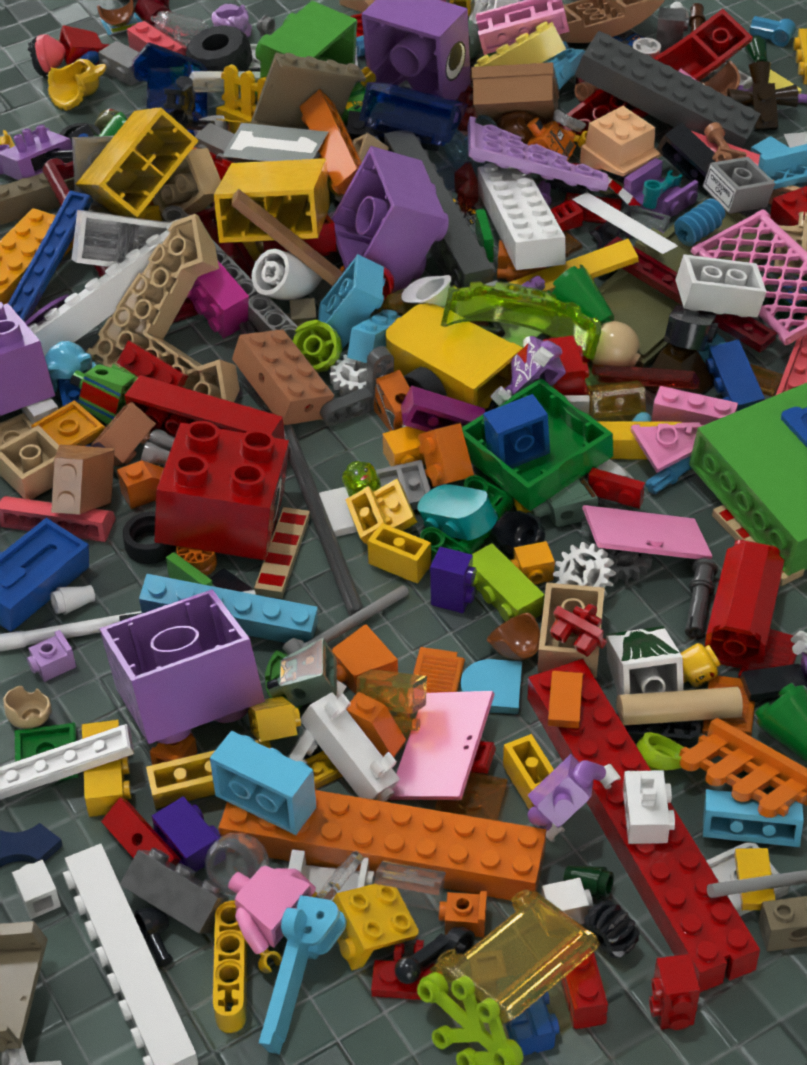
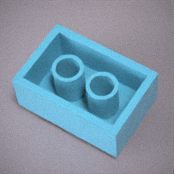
(353, 297)
(263, 782)

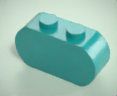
(458, 511)

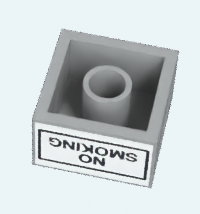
(738, 185)

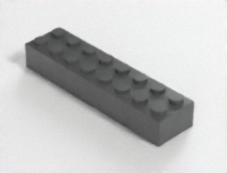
(662, 90)

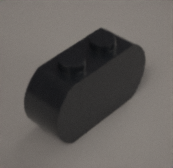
(691, 328)

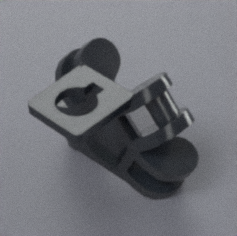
(183, 111)

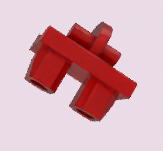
(582, 623)

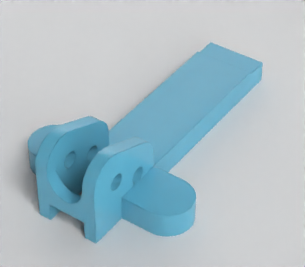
(309, 933)

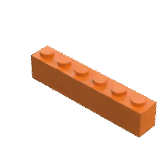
(338, 149)

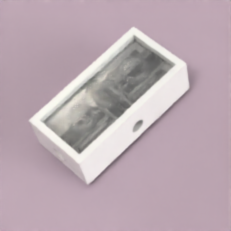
(108, 238)

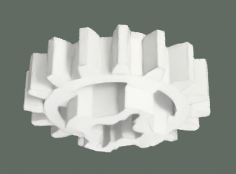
(348, 375)
(576, 567)

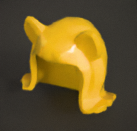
(73, 83)

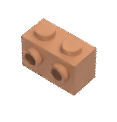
(125, 433)

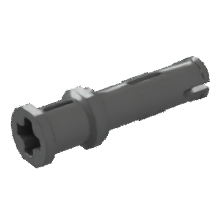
(701, 588)

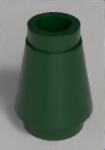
(757, 49)
(596, 879)

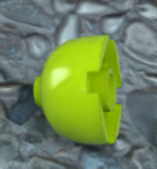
(318, 344)

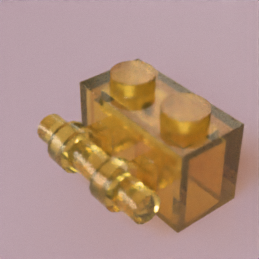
(398, 691)

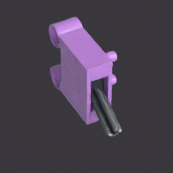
(30, 155)

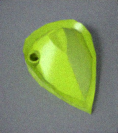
(659, 752)

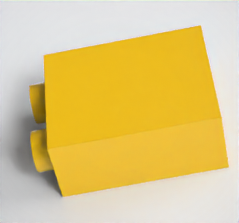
(137, 162)
(287, 189)

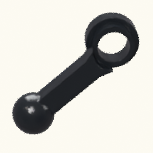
(410, 967)

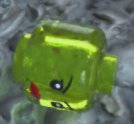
(359, 476)

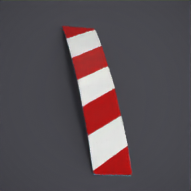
(627, 197)

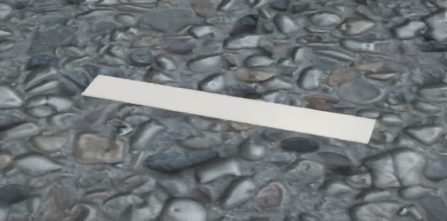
(625, 223)

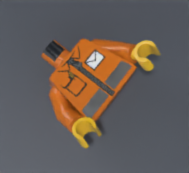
(554, 137)

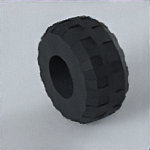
(220, 48)

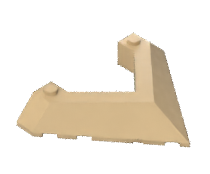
(155, 301)

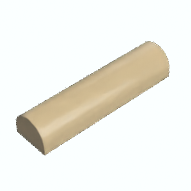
(679, 706)

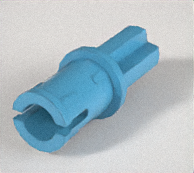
(667, 476)

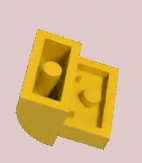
(384, 505)

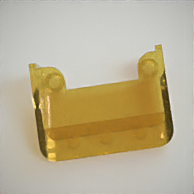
(520, 955)

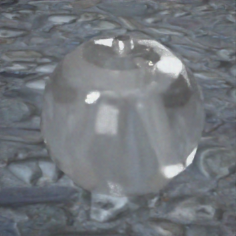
(234, 854)

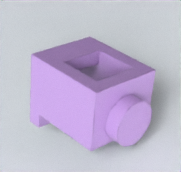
(51, 657)

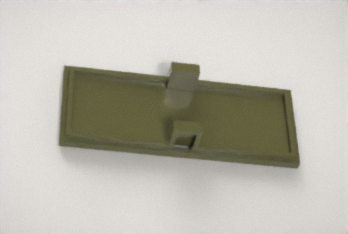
(647, 308)

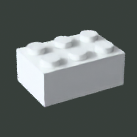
(720, 286)

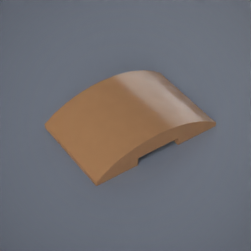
(608, 16)

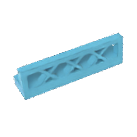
(784, 162)

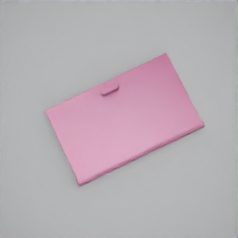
(646, 532)
(444, 747)

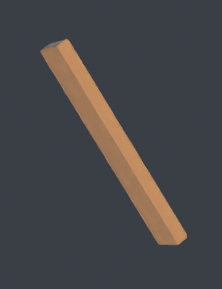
(285, 237)

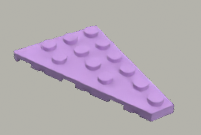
(507, 150)

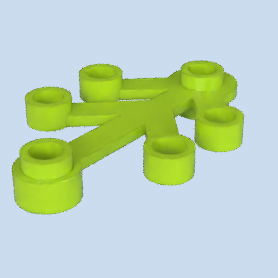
(499, 1050)

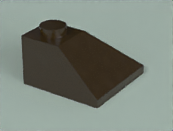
(683, 359)

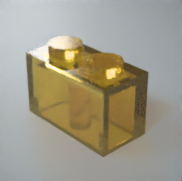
(616, 399)

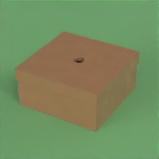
(516, 88)

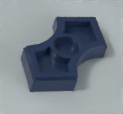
(29, 845)

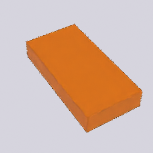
(565, 699)

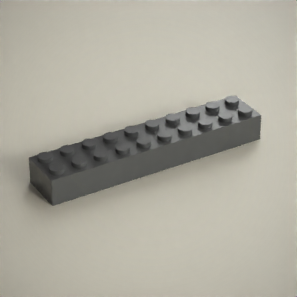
(459, 250)

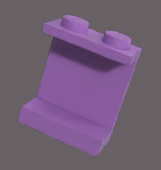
(672, 200)

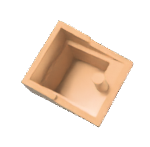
(619, 143)

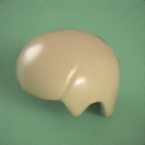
(26, 708)

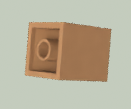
(82, 478)

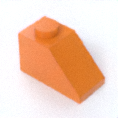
(139, 482)
(376, 724)

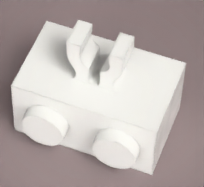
(646, 807)

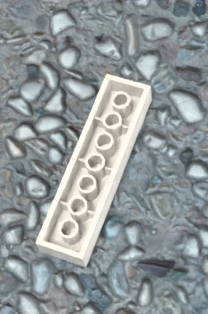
(521, 217)

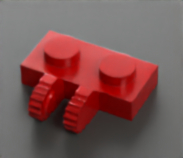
(384, 979)

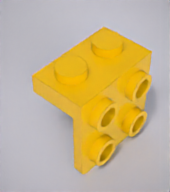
(374, 921)

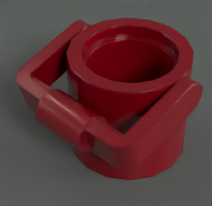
(147, 8)

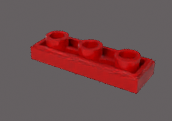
(134, 831)

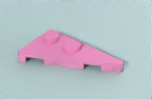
(666, 443)

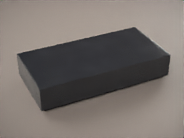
(768, 682)

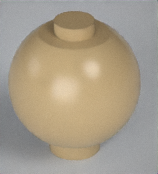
(617, 345)

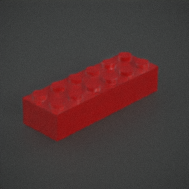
(173, 404)

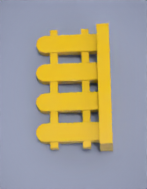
(234, 107)

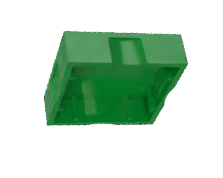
(575, 448)

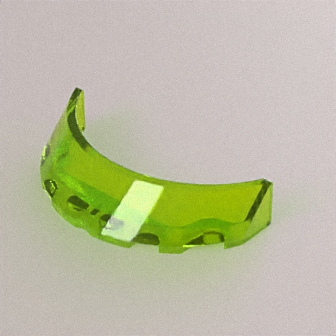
(522, 307)

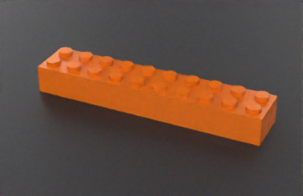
(470, 849)

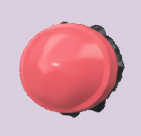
(46, 53)

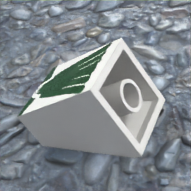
(644, 661)

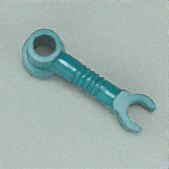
(653, 189)

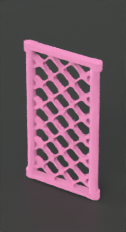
(794, 253)

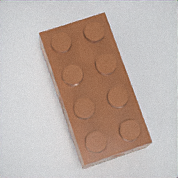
(281, 376)

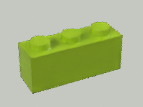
(505, 584)

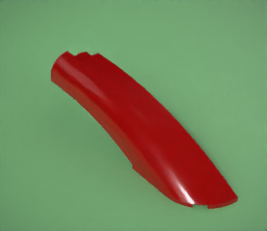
(695, 54)

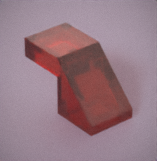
(466, 186)

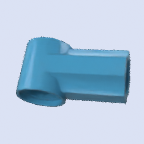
(773, 30)

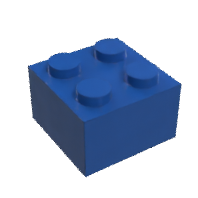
(517, 431)

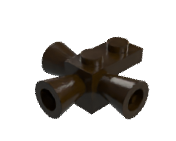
(763, 96)

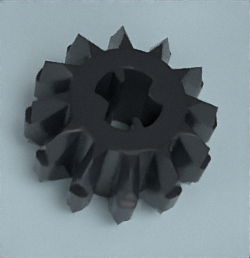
(612, 928)

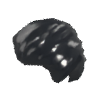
(517, 530)

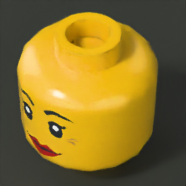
(699, 665)

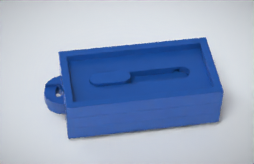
(35, 568)

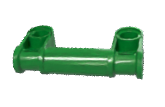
(440, 539)

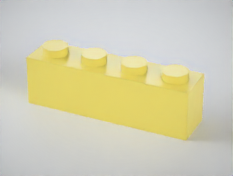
(528, 49)

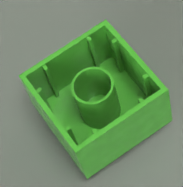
(311, 32)

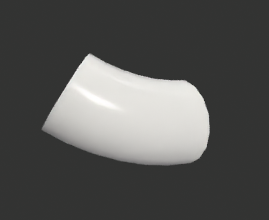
(283, 276)

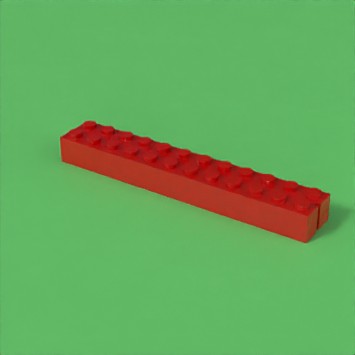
(667, 875)

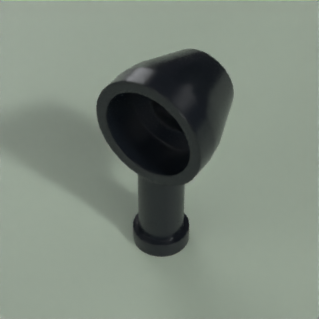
(153, 923)

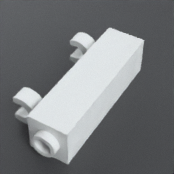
(350, 748)

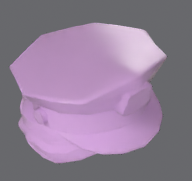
(232, 16)

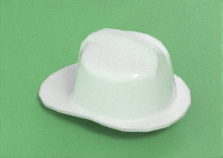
(428, 290)

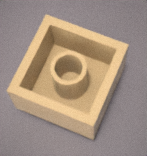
(29, 462)

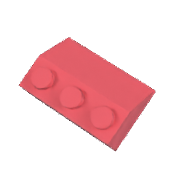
(143, 33)

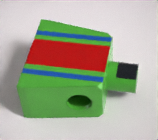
(102, 390)

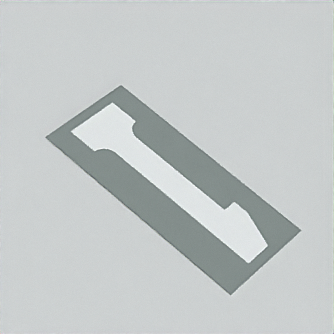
(274, 143)

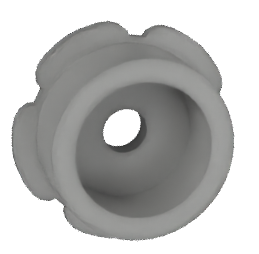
(266, 25)

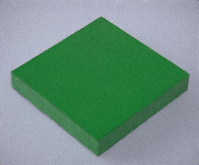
(484, 233)
(42, 739)

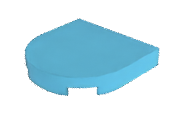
(498, 676)

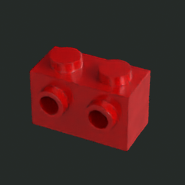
(674, 992)

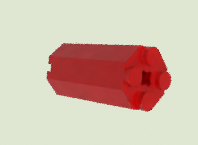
(745, 603)

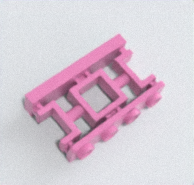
(510, 21)

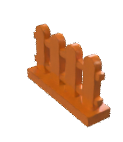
(747, 754)

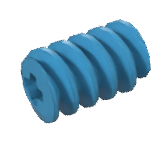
(699, 222)

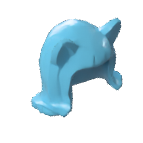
(65, 359)

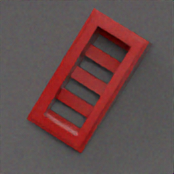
(568, 215)

